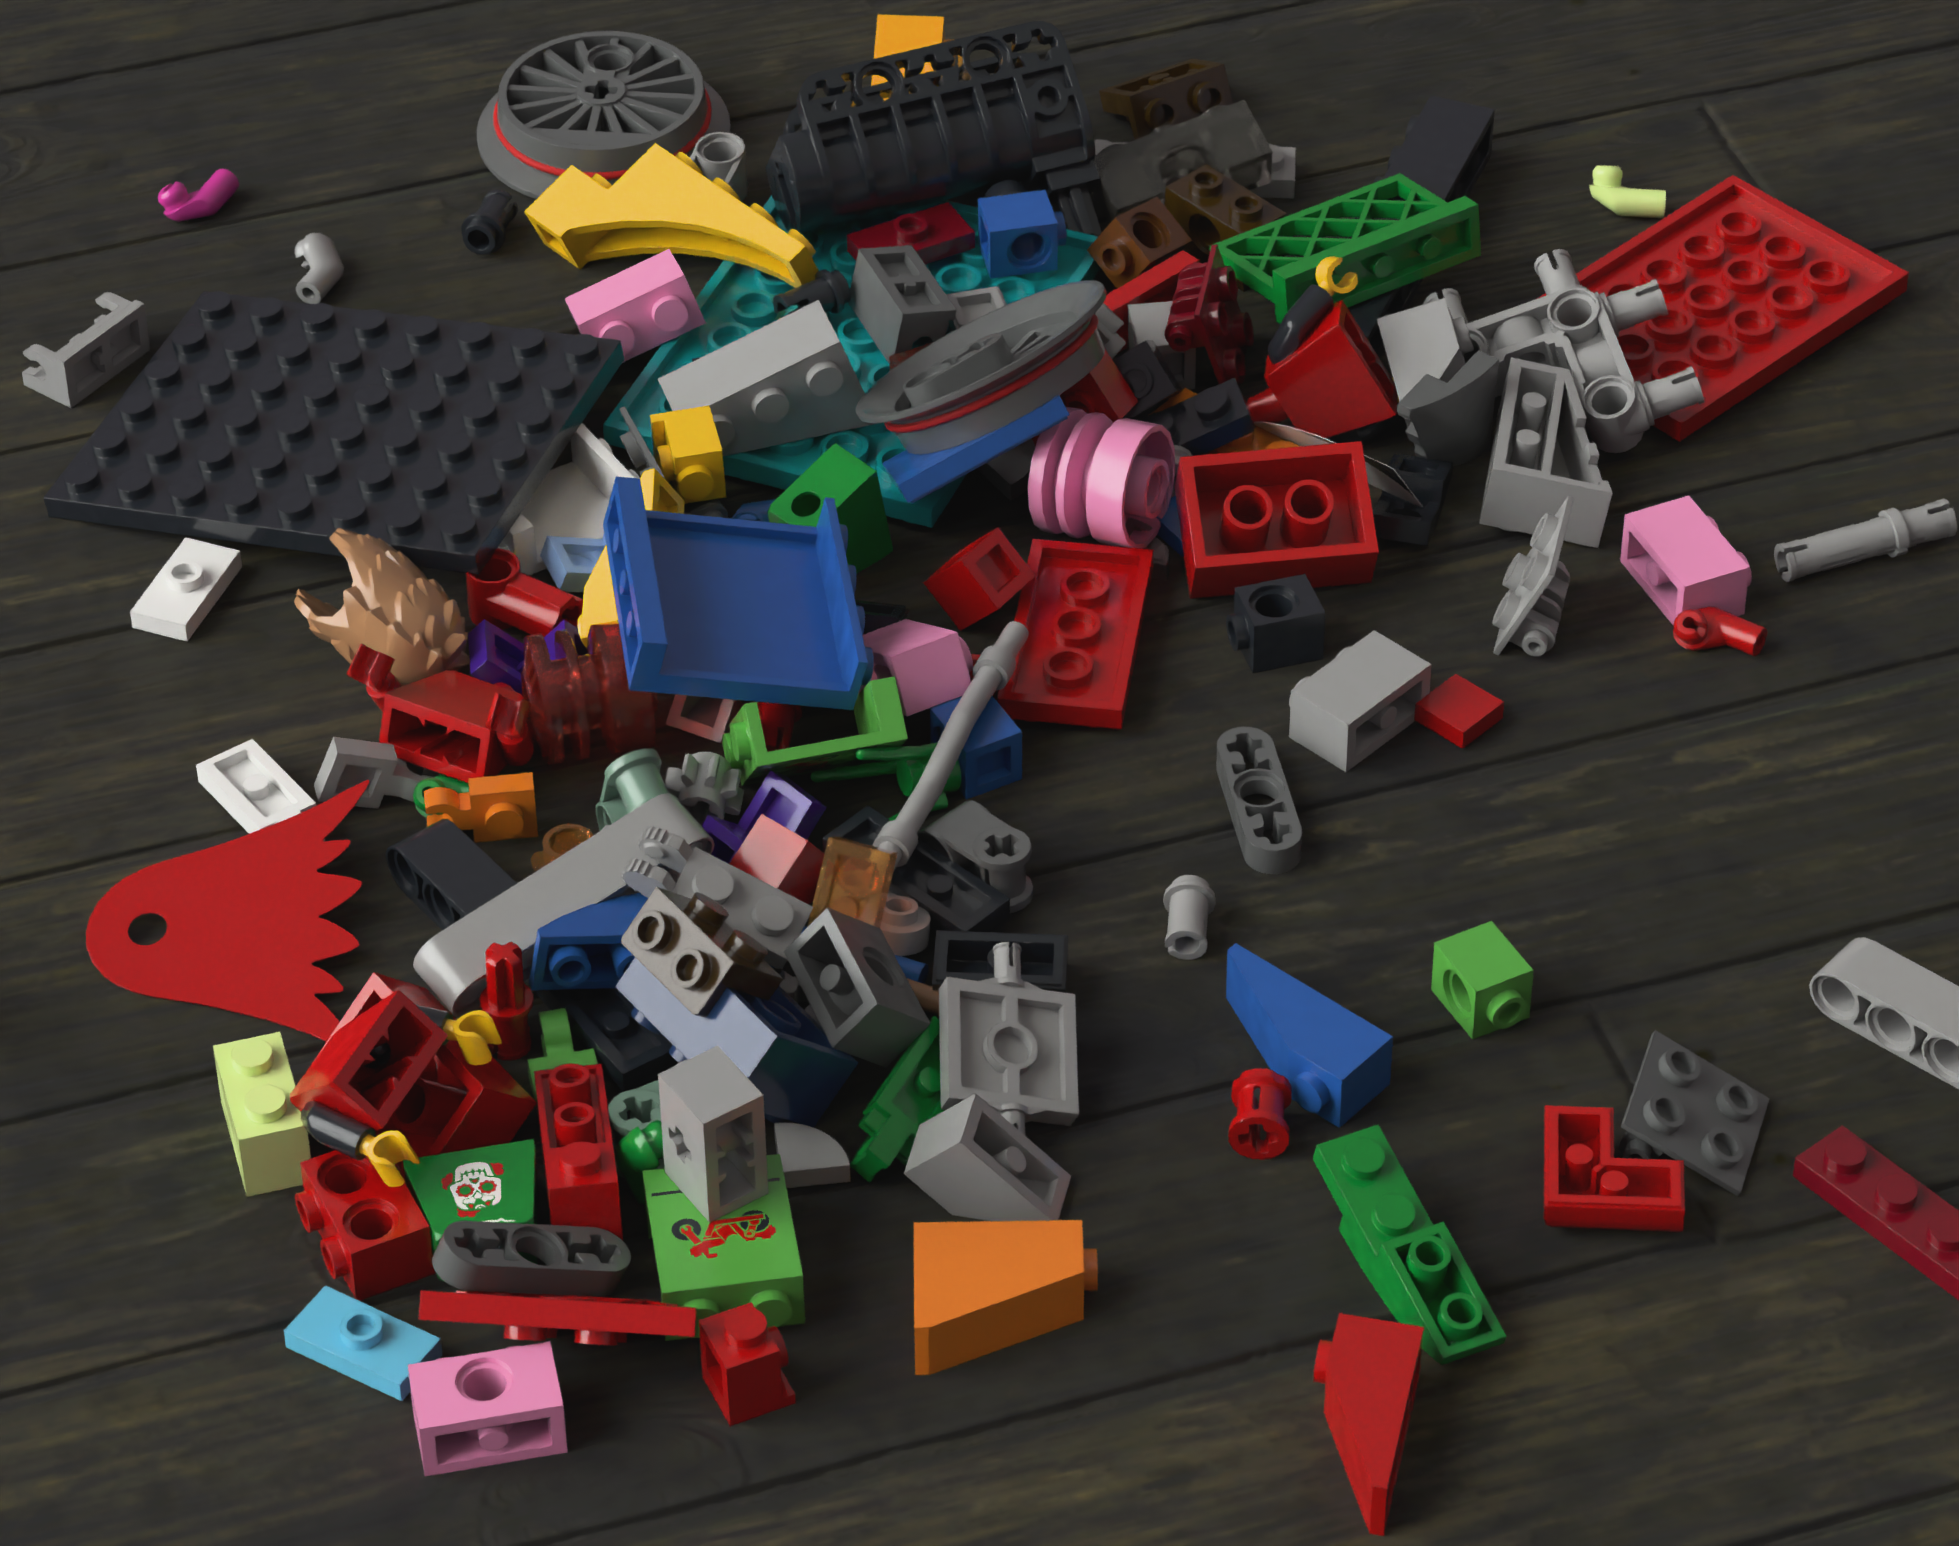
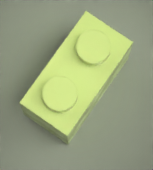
(259, 1113)

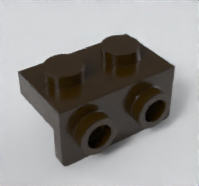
(696, 951)

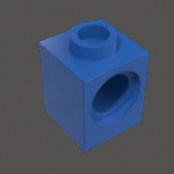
(1019, 233)
(992, 749)

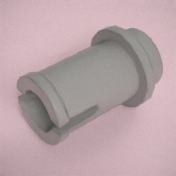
(1188, 904)

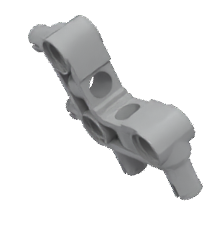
(1580, 333)

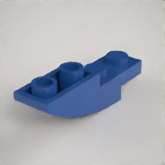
(585, 946)

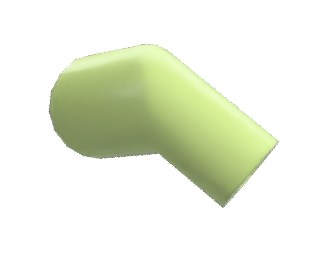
(1624, 200)

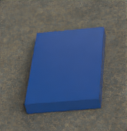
(925, 473)

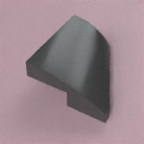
(1453, 417)

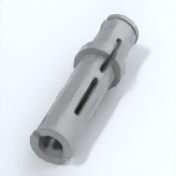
(1886, 534)

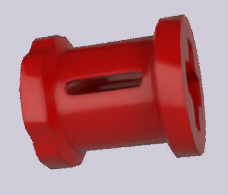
(1269, 1112)

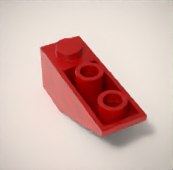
(578, 1148)

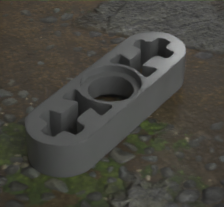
(1250, 819)
(488, 1260)

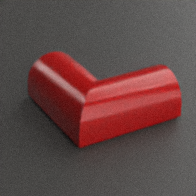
(1597, 1191)

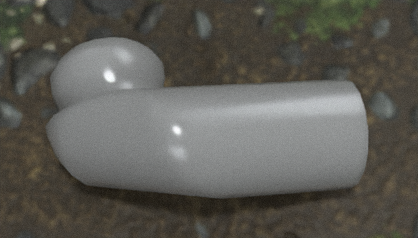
(324, 267)

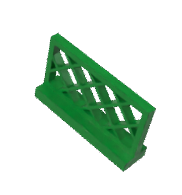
(1381, 252)

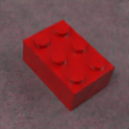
(1276, 517)

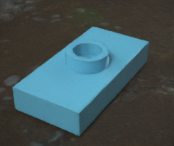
(360, 1341)

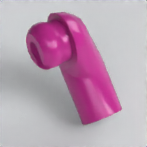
(204, 202)

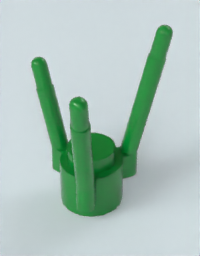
(904, 761)

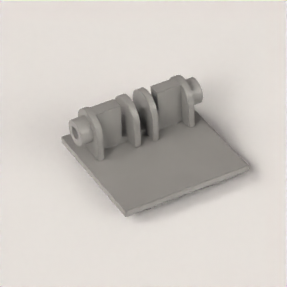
(1537, 589)

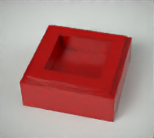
(1459, 711)

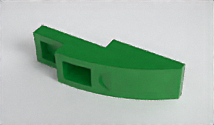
(1401, 1250)

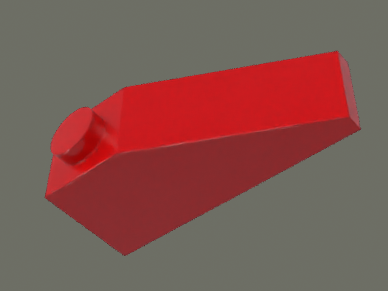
(1368, 1404)

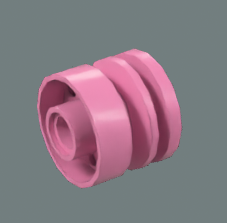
(1098, 475)

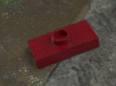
(931, 232)

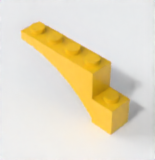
(661, 207)

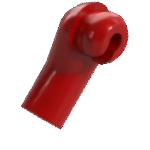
(1716, 628)

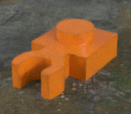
(494, 807)

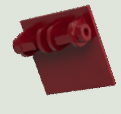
(1209, 316)

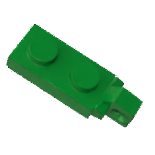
(900, 1105)

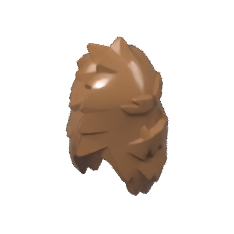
(389, 611)

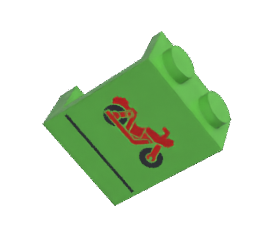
(878, 724)
(730, 1259)

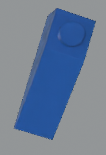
(1318, 1045)

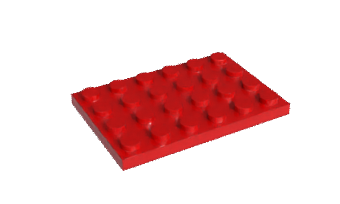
(1743, 294)

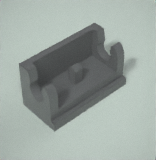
(898, 299)

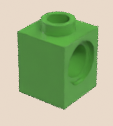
(1482, 980)

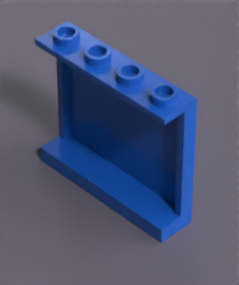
(735, 605)

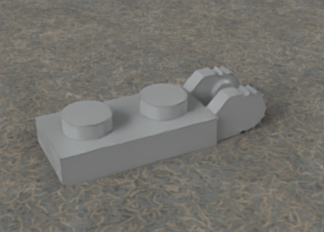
(752, 905)

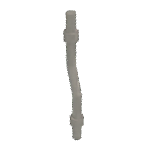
(990, 674)

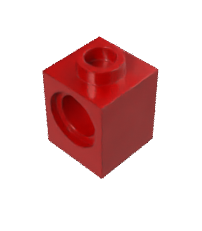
(979, 579)

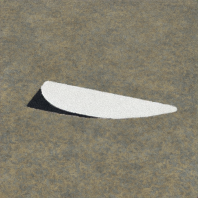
(1378, 474)

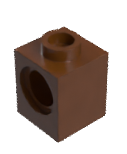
(1138, 242)

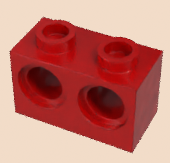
(366, 1227)

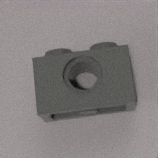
(856, 987)

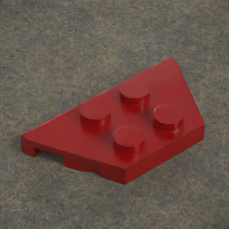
(538, 1316)

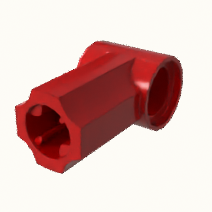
(516, 599)

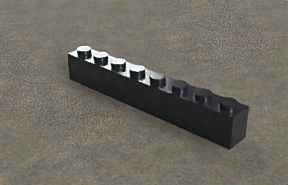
(1446, 156)

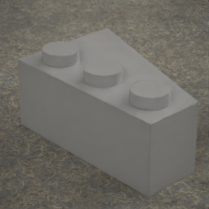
(773, 384)
(1543, 457)

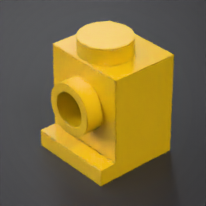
(689, 453)

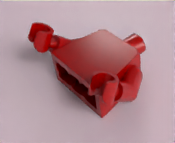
(447, 719)

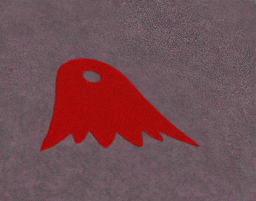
(238, 922)

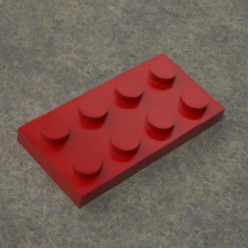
(1082, 631)

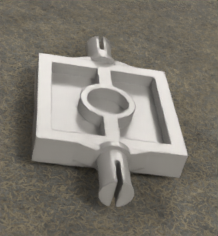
(1009, 1044)

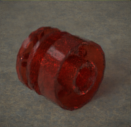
(584, 695)

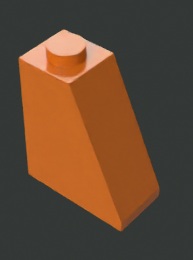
(995, 1286)

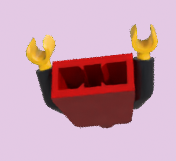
(1326, 369)
(372, 1068)

